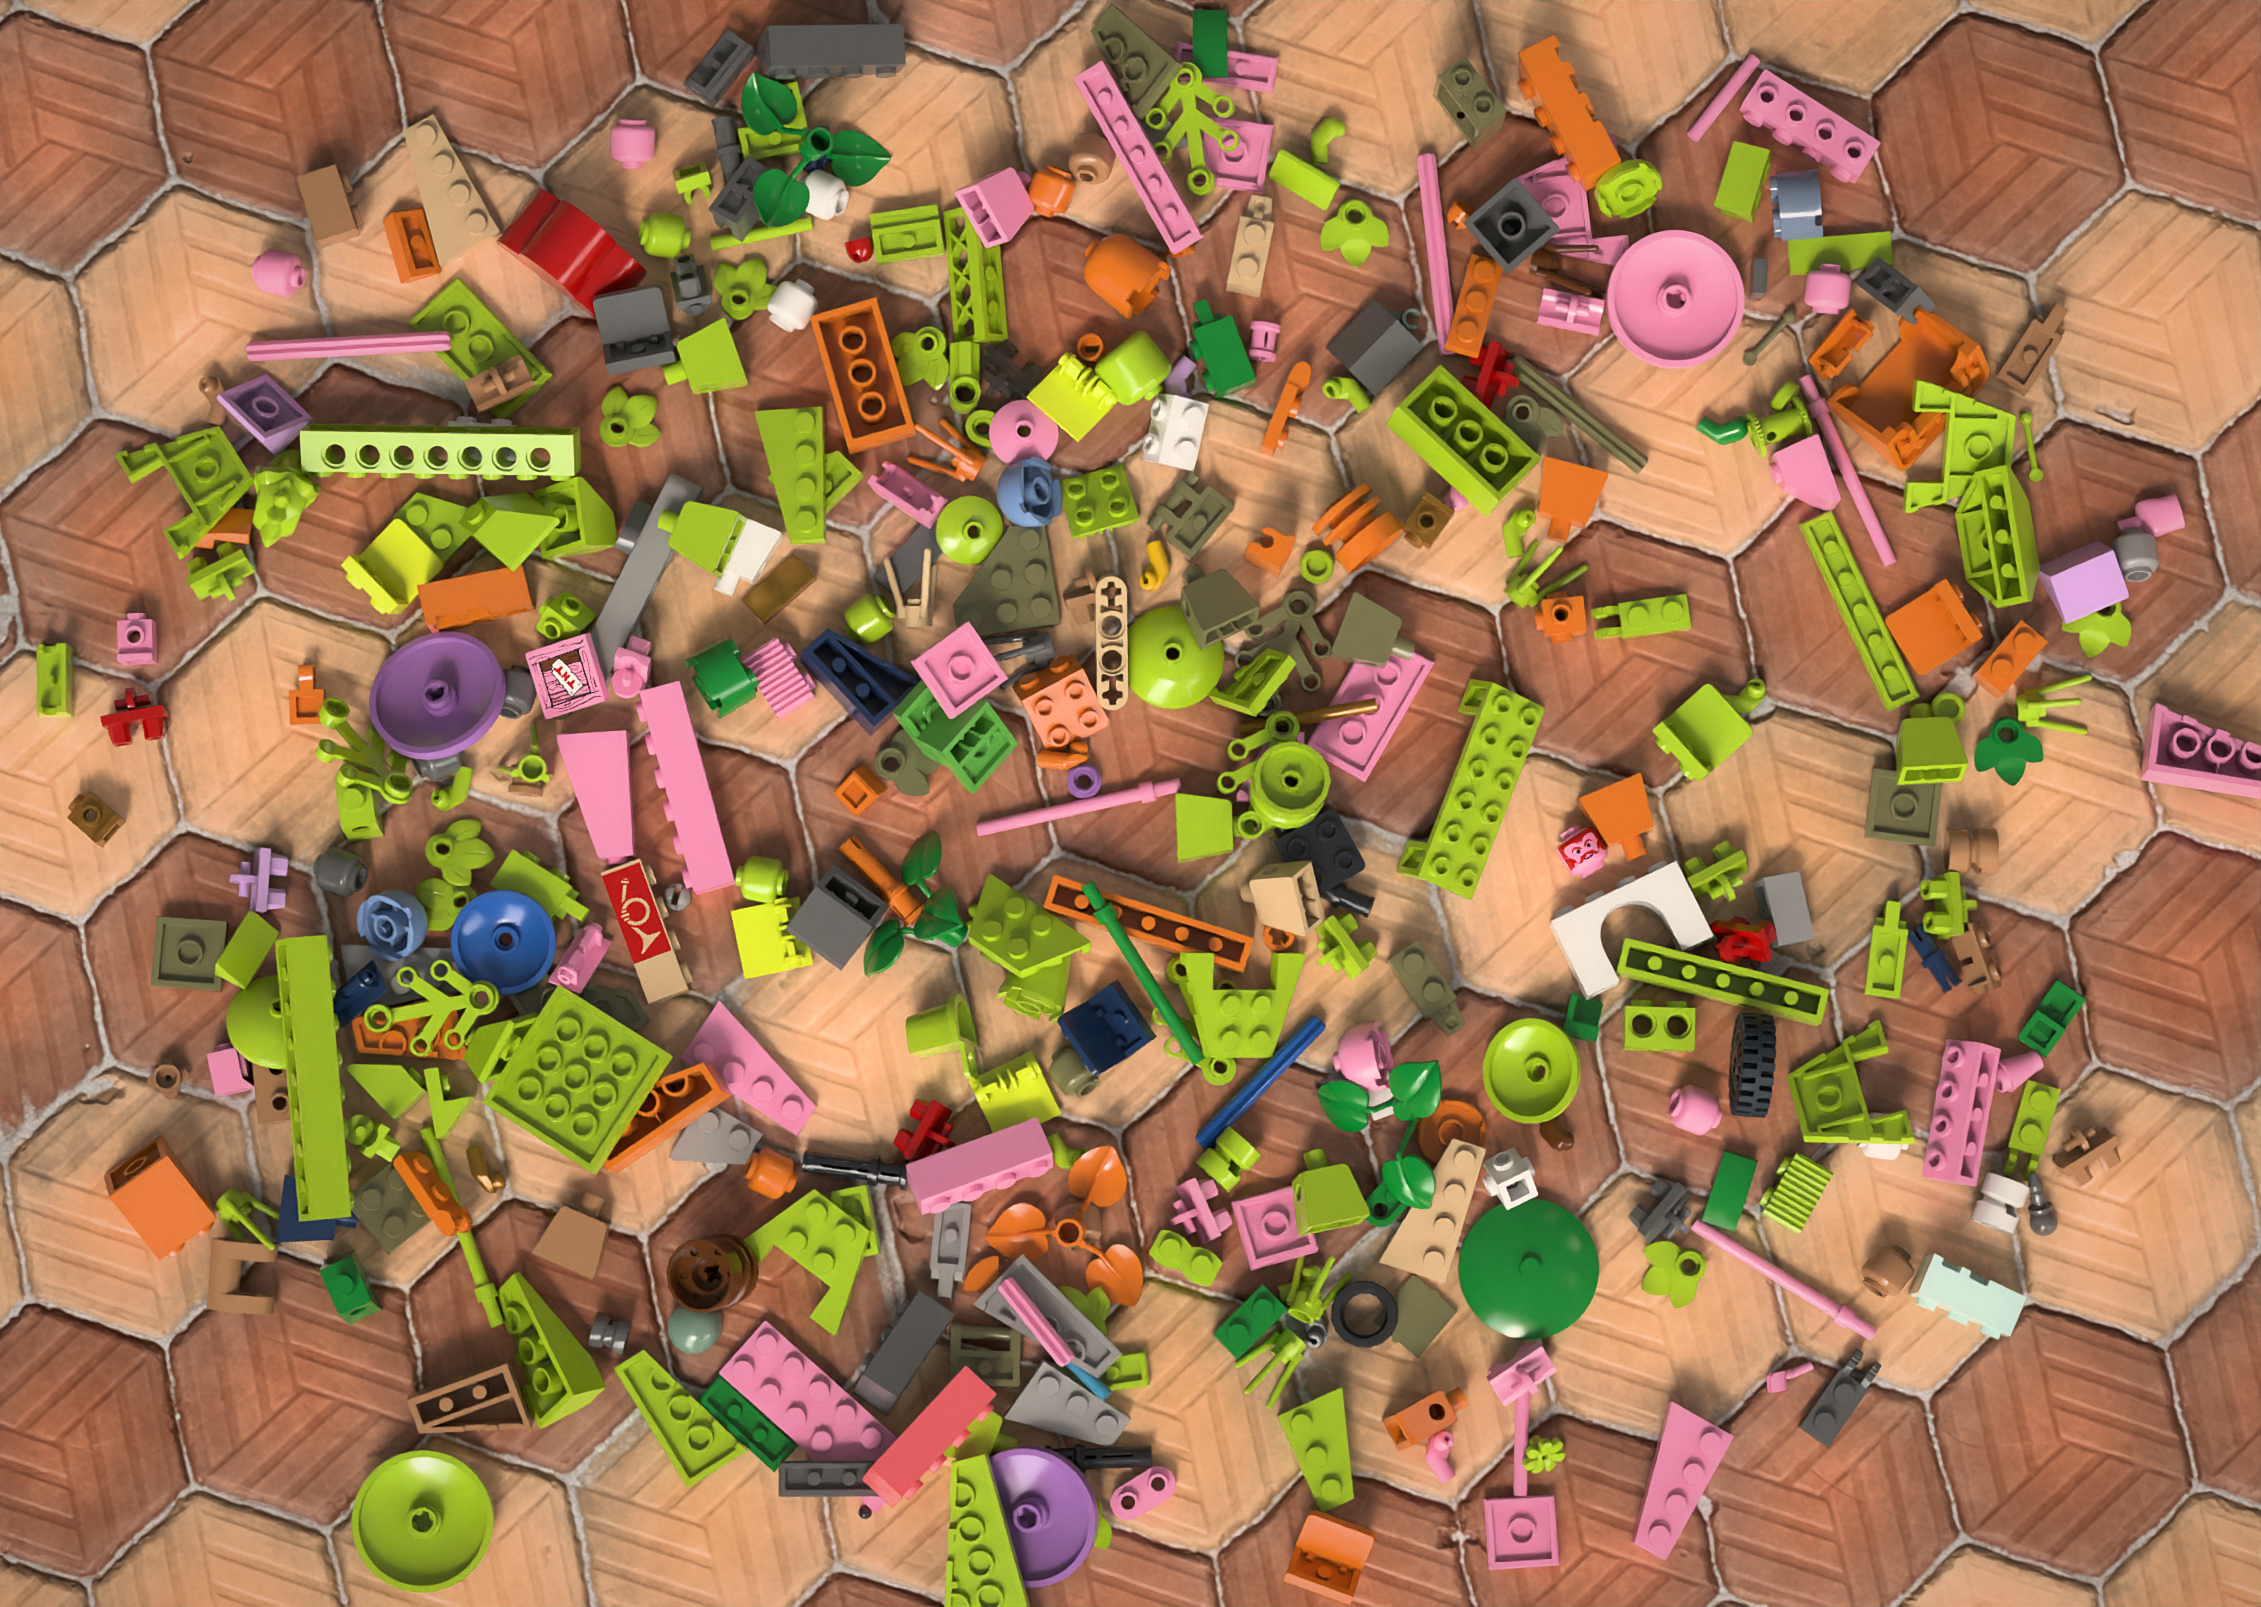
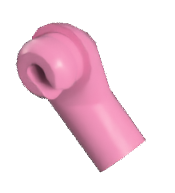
(1437, 1453)

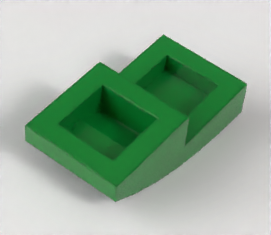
(1210, 42)
(2051, 1018)
(1729, 1190)

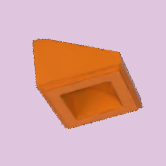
(860, 790)

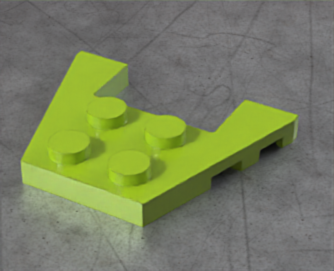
(1974, 440)
(204, 472)
(1241, 1020)
(1832, 1101)
(825, 1243)

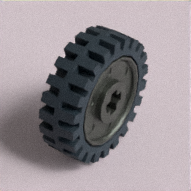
(1752, 1065)

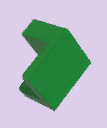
(1582, 1018)

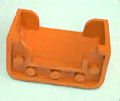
(1883, 401)

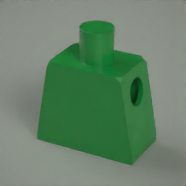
(349, 1287)

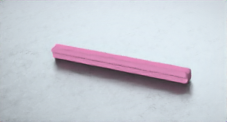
(1436, 248)
(349, 346)

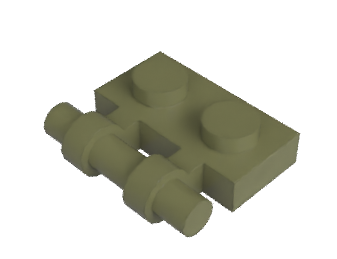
(1198, 522)

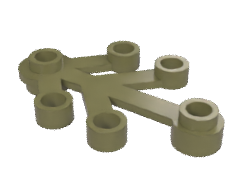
(1287, 640)

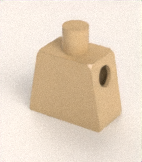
(1286, 897)

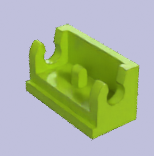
(1743, 181)
(54, 680)

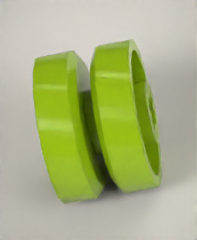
(1306, 790)

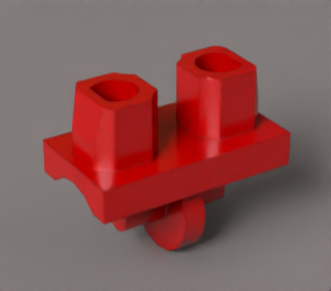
(1494, 375)
(151, 718)
(1741, 940)
(930, 1134)

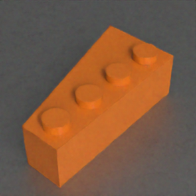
(667, 1110)

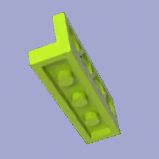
(985, 280)

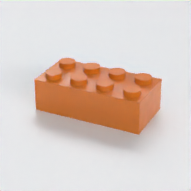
(862, 375)

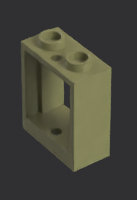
(1465, 91)

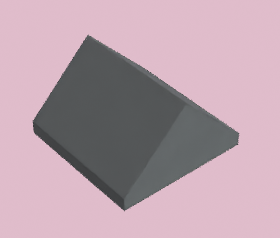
(1375, 347)

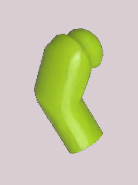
(1322, 136)
(1348, 389)
(1749, 697)
(1062, 1155)

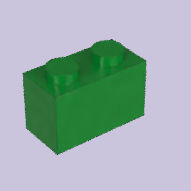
(1249, 1322)

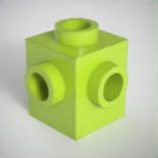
(564, 618)

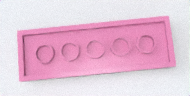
(806, 1402)

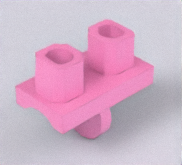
(1570, 311)
(632, 668)
(1195, 1213)
(1520, 1373)

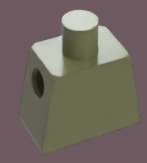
(1215, 605)
(1370, 635)

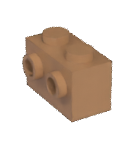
(329, 205)
(271, 1095)

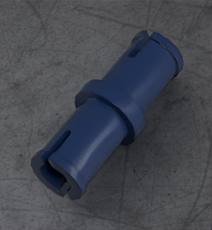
(1934, 959)

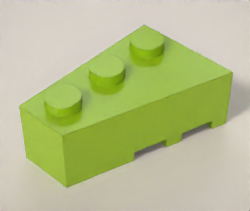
(1321, 1447)

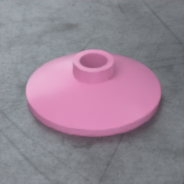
(1012, 447)

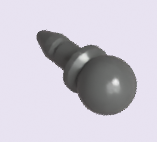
(2043, 1220)

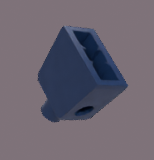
(292, 1230)

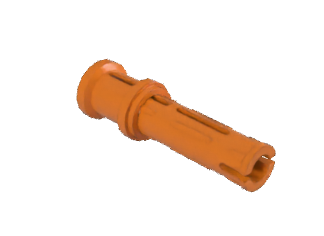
(893, 892)

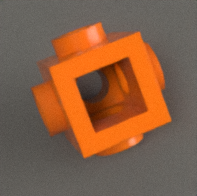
(1572, 611)

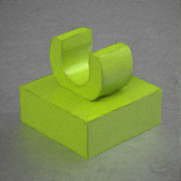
(692, 178)

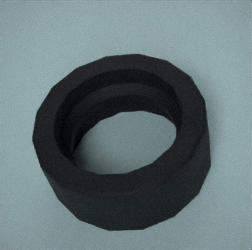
(1340, 1303)

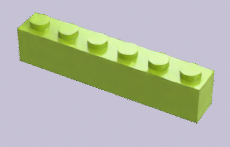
(1721, 982)

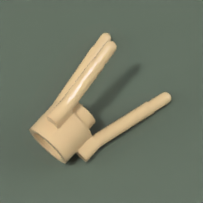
(919, 611)

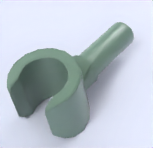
(1401, 317)

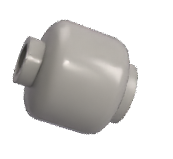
(2136, 554)

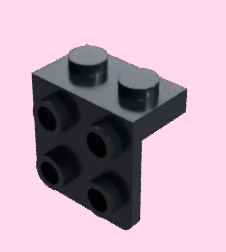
(1324, 844)

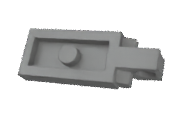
(950, 1246)

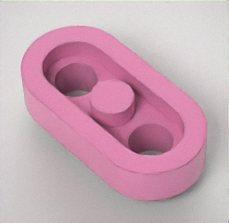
(1143, 1493)

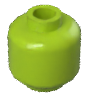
(663, 235)
(869, 618)
(762, 879)

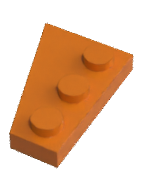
(398, 1038)

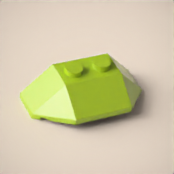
(1998, 538)

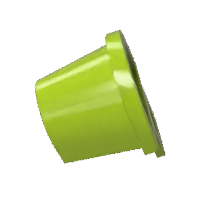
(943, 1031)

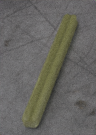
(1578, 415)

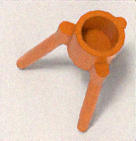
(967, 461)

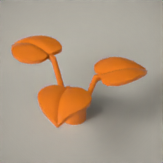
(1099, 1179)

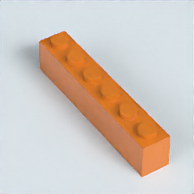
(1152, 925)

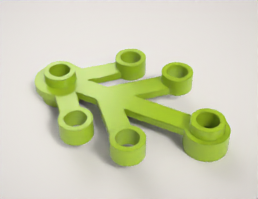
(1191, 122)
(1245, 773)
(393, 785)
(438, 1006)
(1206, 1064)

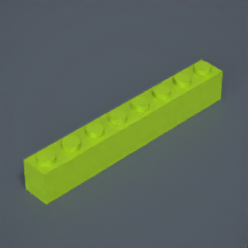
(313, 1078)

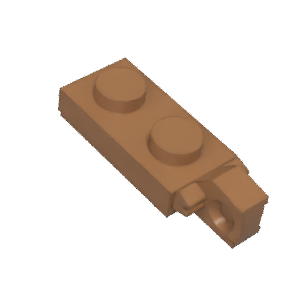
(2033, 351)

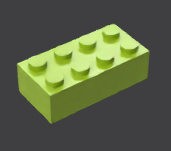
(1463, 440)

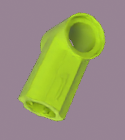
(964, 373)

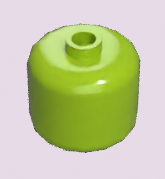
(1134, 368)

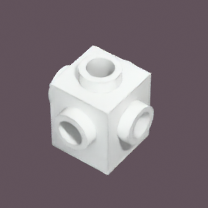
(1510, 1178)

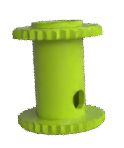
(1778, 426)

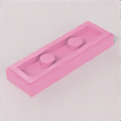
(1243, 69)

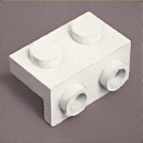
(1175, 431)

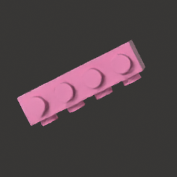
(1809, 126)
(1961, 1112)
(979, 1166)

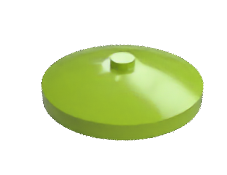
(423, 1521)

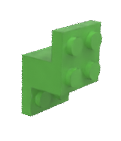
(967, 745)

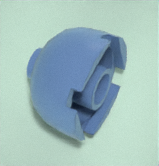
(1029, 493)
(392, 924)

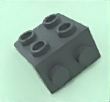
(634, 329)

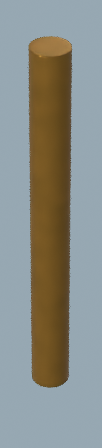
(1316, 715)

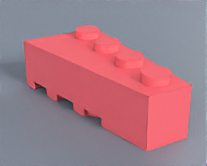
(929, 1436)

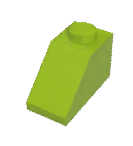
(391, 1086)

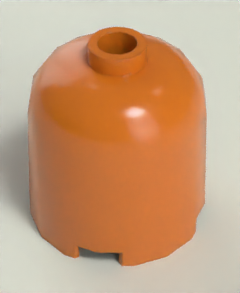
(1124, 273)

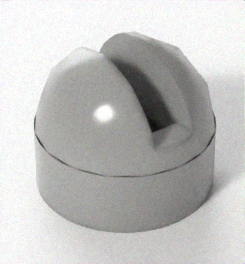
(684, 898)

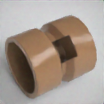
(1971, 851)

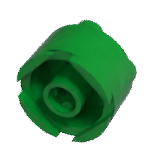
(722, 677)

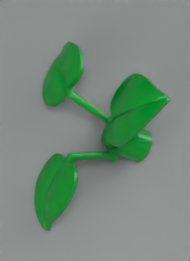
(779, 197)
(937, 920)
(1415, 1094)

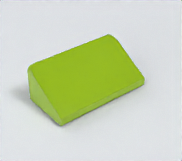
(1304, 179)
(246, 950)

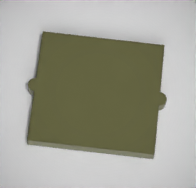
(1420, 1315)

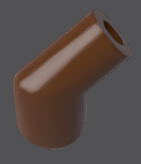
(1556, 1136)

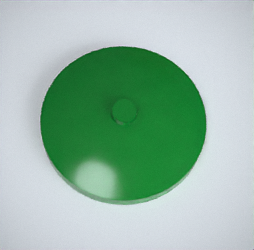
(1528, 1269)

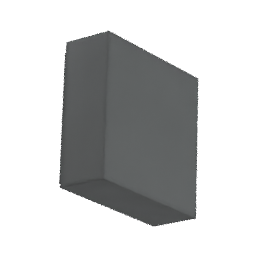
(1758, 279)

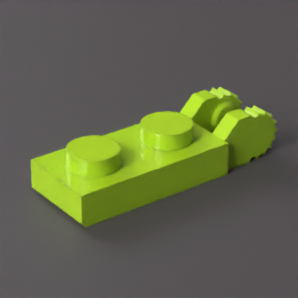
(1645, 617)
(2031, 1126)

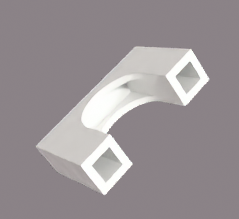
(1660, 891)

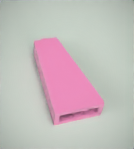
(603, 785)

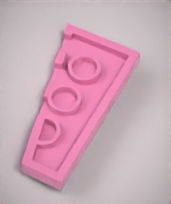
(749, 1070)

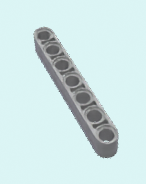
(639, 576)

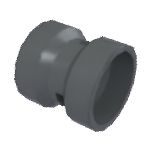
(610, 1333)

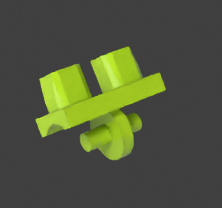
(221, 575)
(1720, 877)
(1950, 905)
(1340, 949)
(371, 1137)

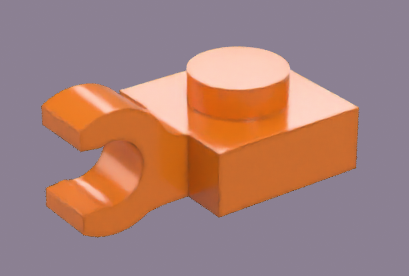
(306, 701)

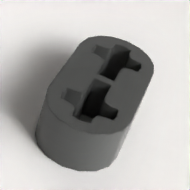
(633, 526)

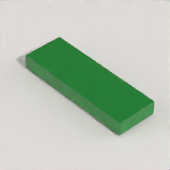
(747, 1423)

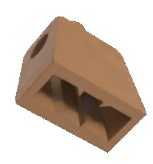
(576, 1238)

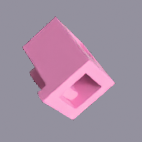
(145, 649)

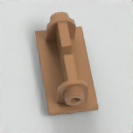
(1984, 969)

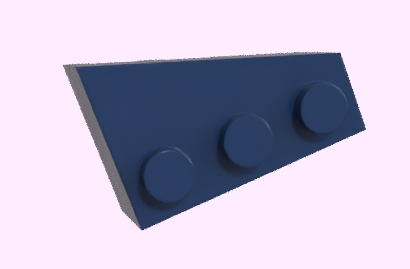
(857, 679)

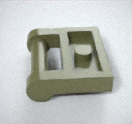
(992, 1367)

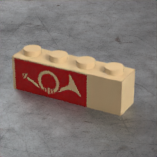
(645, 931)

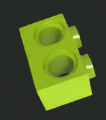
(1658, 1036)

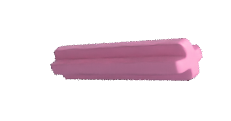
(1036, 1321)

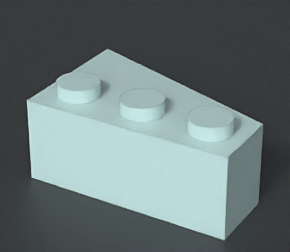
(1966, 1297)

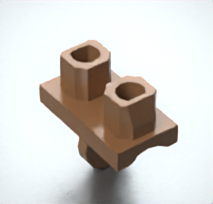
(500, 384)
(1080, 600)
(2085, 1148)

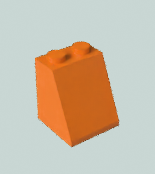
(160, 1199)

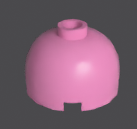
(1365, 1056)

